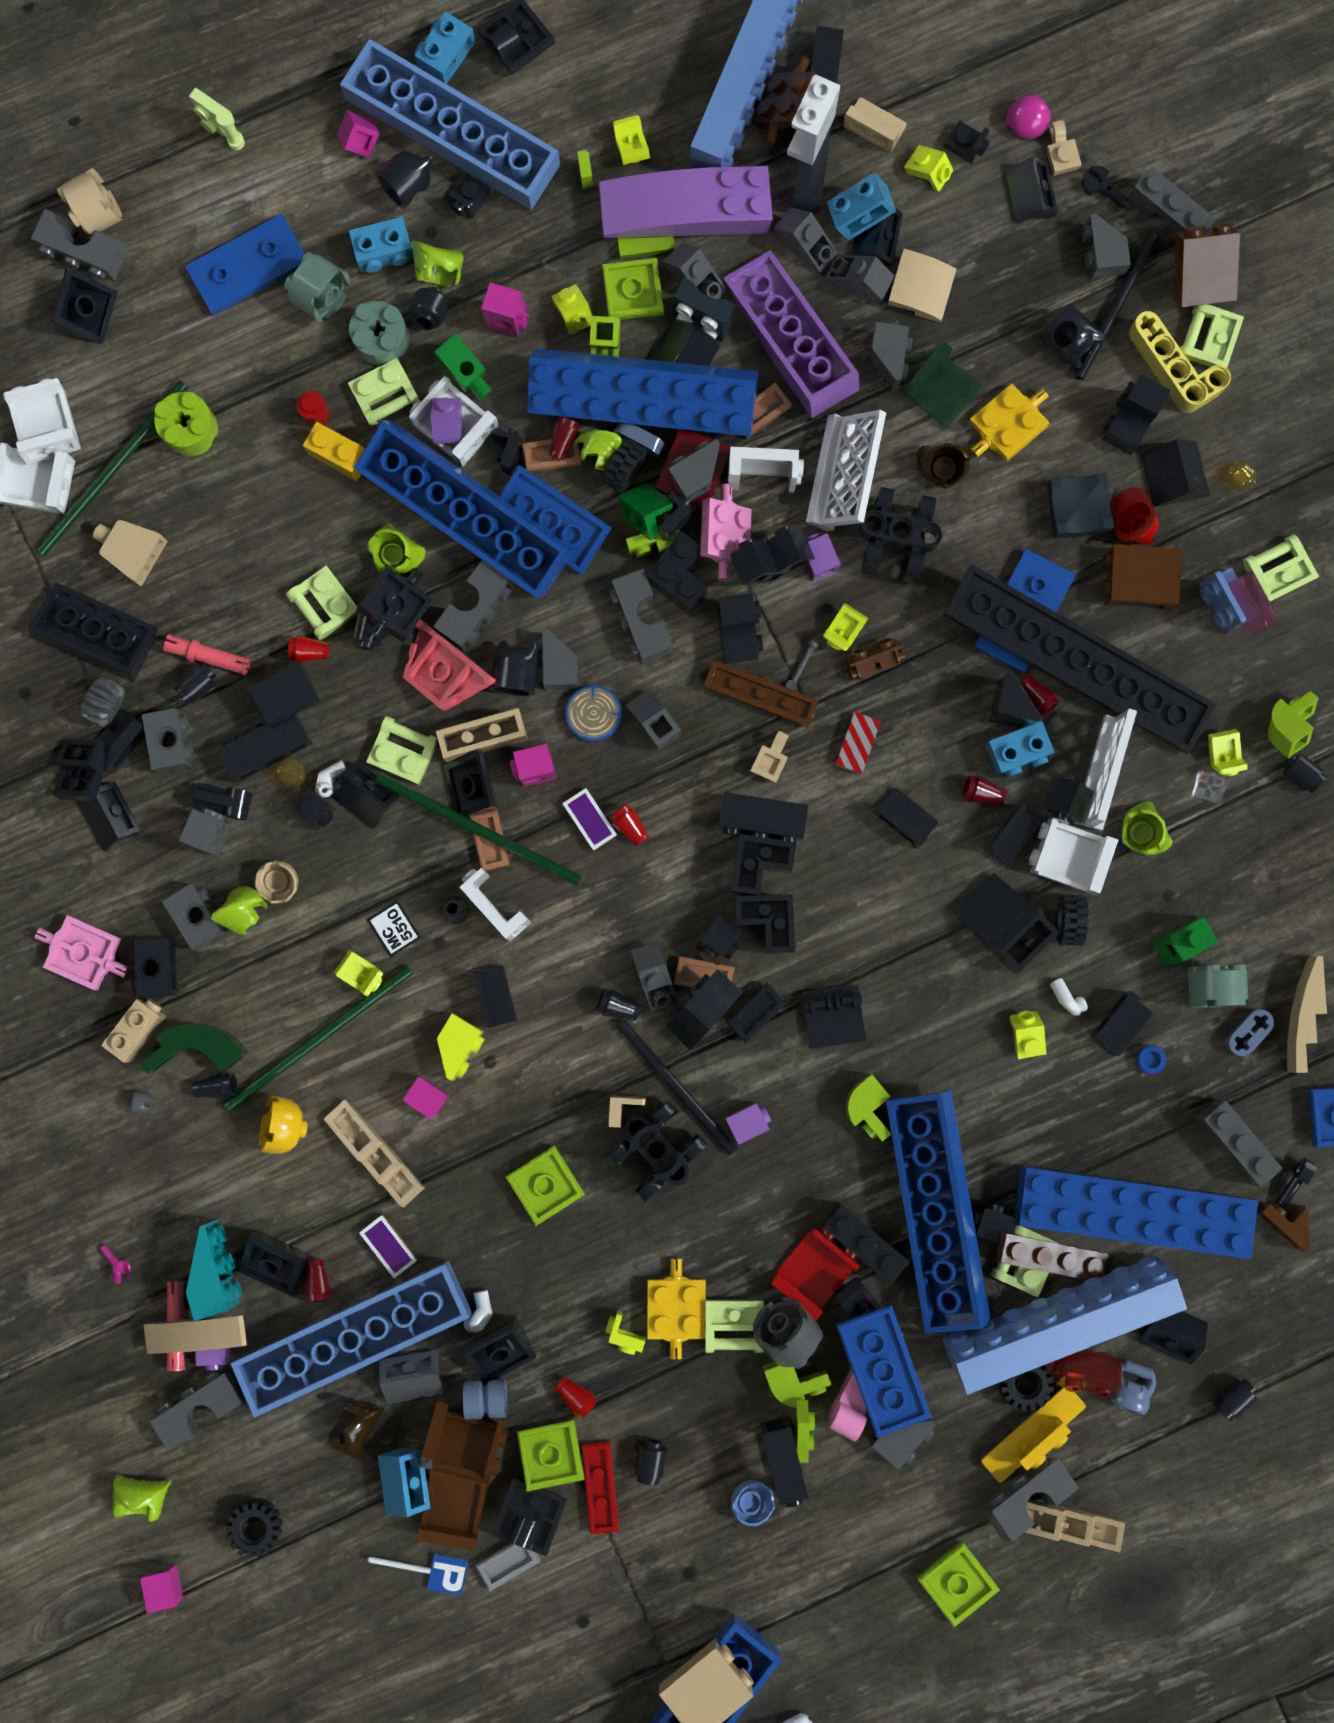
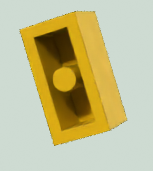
(334, 450)

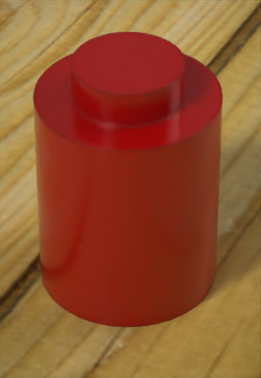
(313, 408)

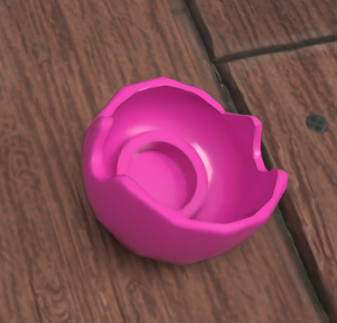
(1028, 117)

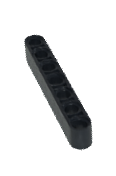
(826, 65)

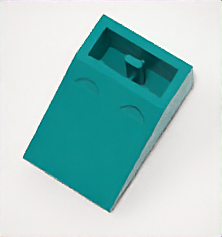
(211, 1280)

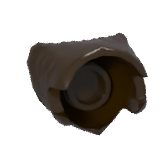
(943, 463)
(354, 1427)

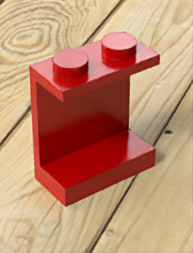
(814, 1270)

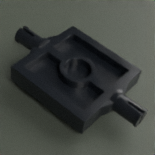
(394, 604)

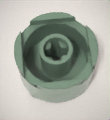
(317, 287)
(369, 321)
(1217, 986)

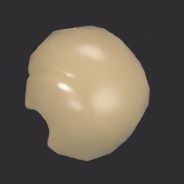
(276, 881)

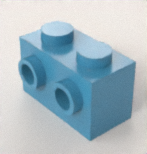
(444, 47)
(861, 206)
(381, 245)
(1019, 749)
(403, 1482)

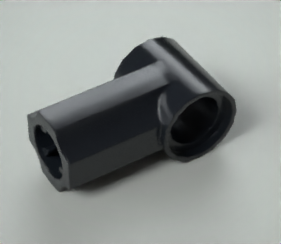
(230, 802)

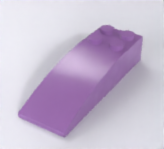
(687, 203)
(792, 334)

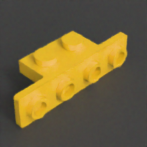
(1035, 1436)

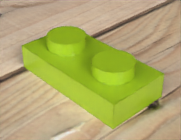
(803, 1424)

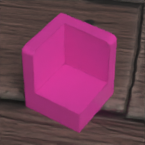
(358, 133)
(426, 1097)
(162, 1590)

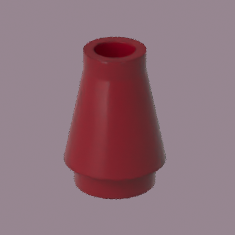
(563, 437)
(1041, 696)
(982, 791)
(316, 1282)

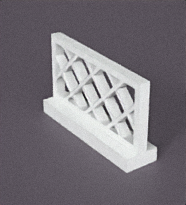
(834, 467)
(1106, 766)

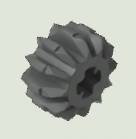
(102, 702)

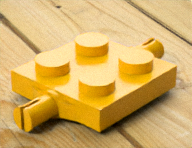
(1009, 422)
(676, 1308)

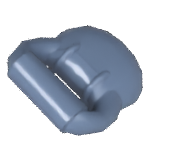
(1135, 1396)

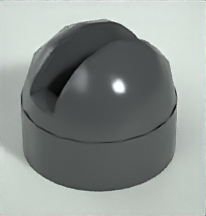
(139, 1103)

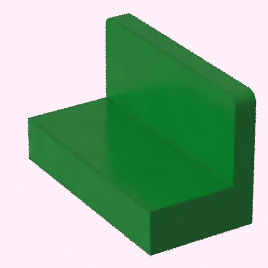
(642, 506)

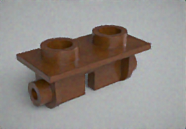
(884, 653)

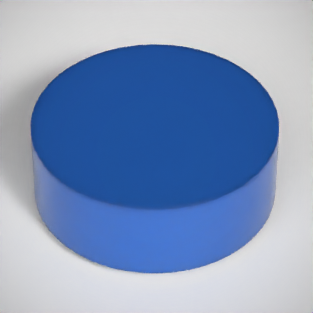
(1150, 1059)

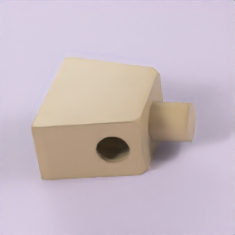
(130, 548)

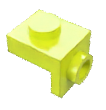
(630, 140)
(930, 165)
(573, 309)
(845, 628)
(1226, 752)
(359, 973)
(1028, 1034)
(627, 1341)

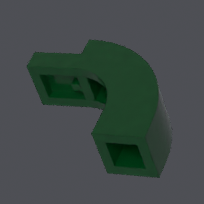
(211, 1040)

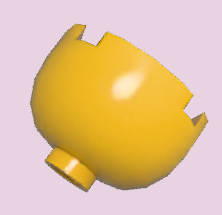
(281, 1126)

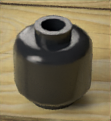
(428, 308)

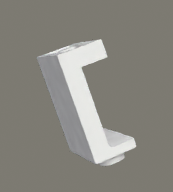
(813, 119)
(42, 420)
(476, 423)
(765, 462)
(35, 485)
(1072, 856)
(508, 929)

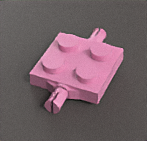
(723, 529)
(82, 952)

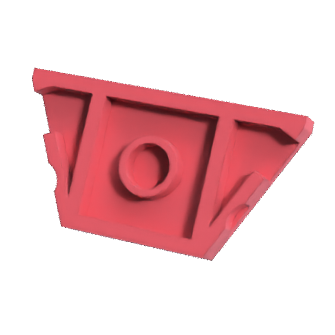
(443, 670)

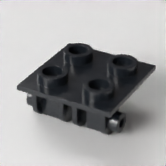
(834, 1016)

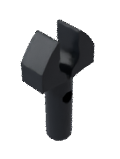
(1103, 186)
(1302, 1173)

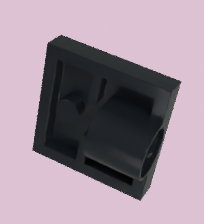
(516, 36)
(529, 1517)

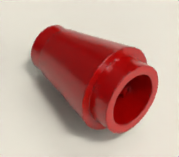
(307, 649)
(629, 824)
(576, 1397)

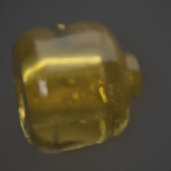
(1241, 475)
(291, 772)

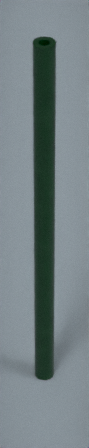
(102, 479)
(478, 829)
(317, 1039)

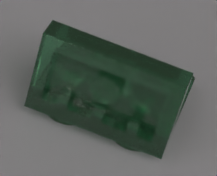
(942, 387)

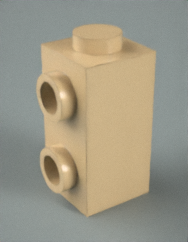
(134, 1029)

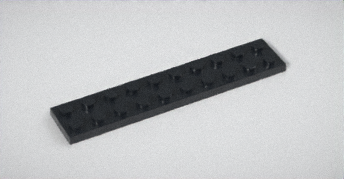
(1078, 658)

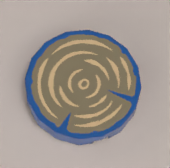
(593, 713)

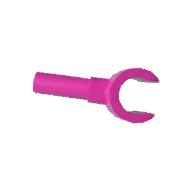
(119, 1267)

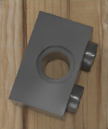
(158, 726)
(205, 831)
(180, 908)

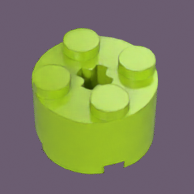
(185, 408)

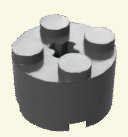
(787, 1332)

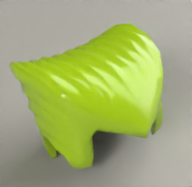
(436, 264)
(599, 444)
(395, 550)
(1145, 830)
(238, 910)
(138, 1497)

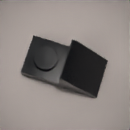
(856, 1298)

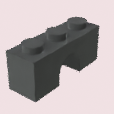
(1160, 196)
(100, 256)
(463, 626)
(648, 640)
(1248, 1152)
(177, 1423)
(1009, 1509)

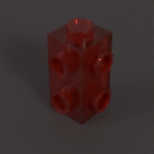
(1089, 1372)

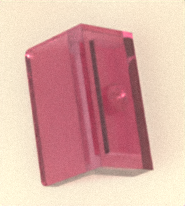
(1252, 603)

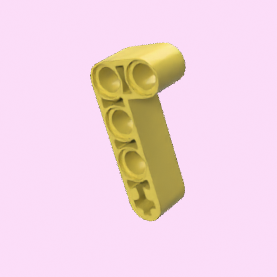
(1175, 360)

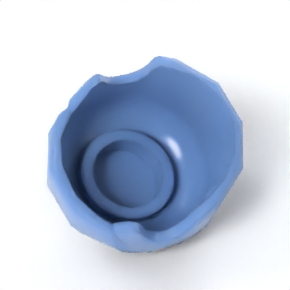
(752, 1502)

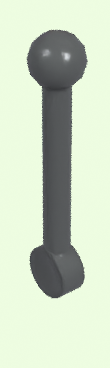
(813, 644)

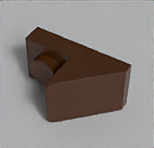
(1293, 1227)

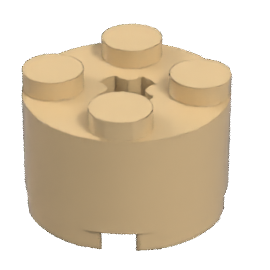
(90, 202)

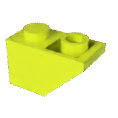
(456, 1044)

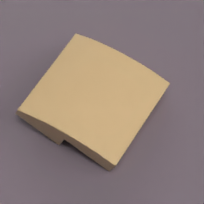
(922, 285)

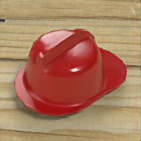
(1134, 516)

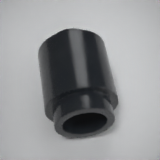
(363, 626)
(195, 683)
(1303, 772)
(1236, 1399)
(650, 1462)

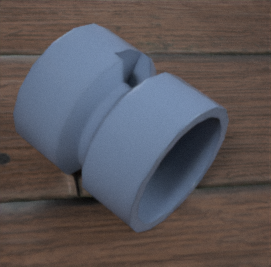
(485, 1399)

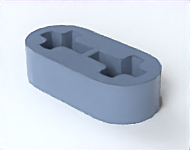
(641, 437)
(1244, 1027)

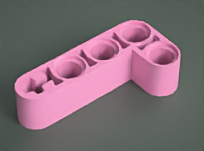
(848, 1410)

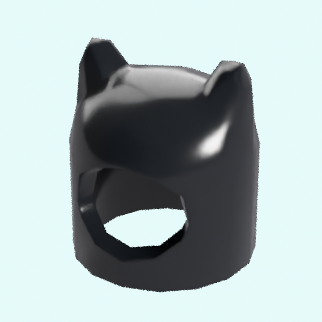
(404, 177)
(1071, 335)
(515, 669)

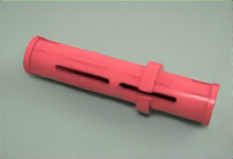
(196, 652)
(175, 1311)

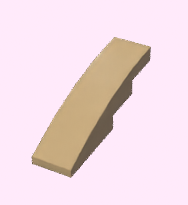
(1308, 1001)
(374, 1153)
(192, 1335)
(1075, 1526)

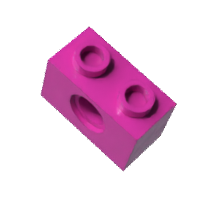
(504, 310)
(533, 765)

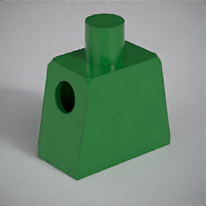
(453, 359)
(1185, 940)

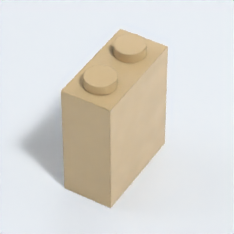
(707, 1687)

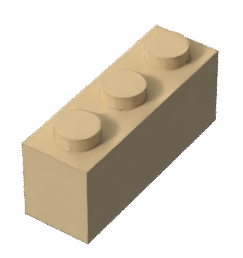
(482, 735)

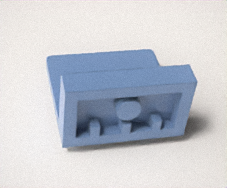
(1222, 601)

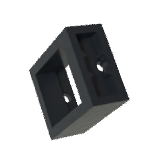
(784, 1461)

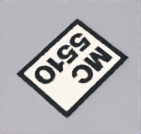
(393, 928)

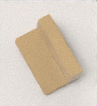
(874, 124)
(616, 1107)

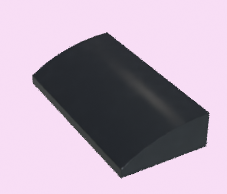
(93, 631)

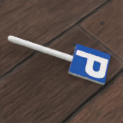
(445, 1576)

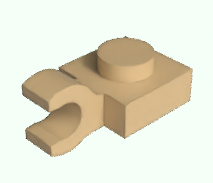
(1062, 153)
(770, 760)

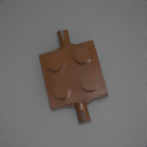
(782, 100)

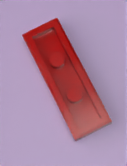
(600, 1487)

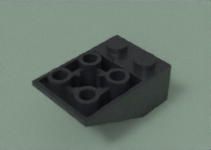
(1006, 923)

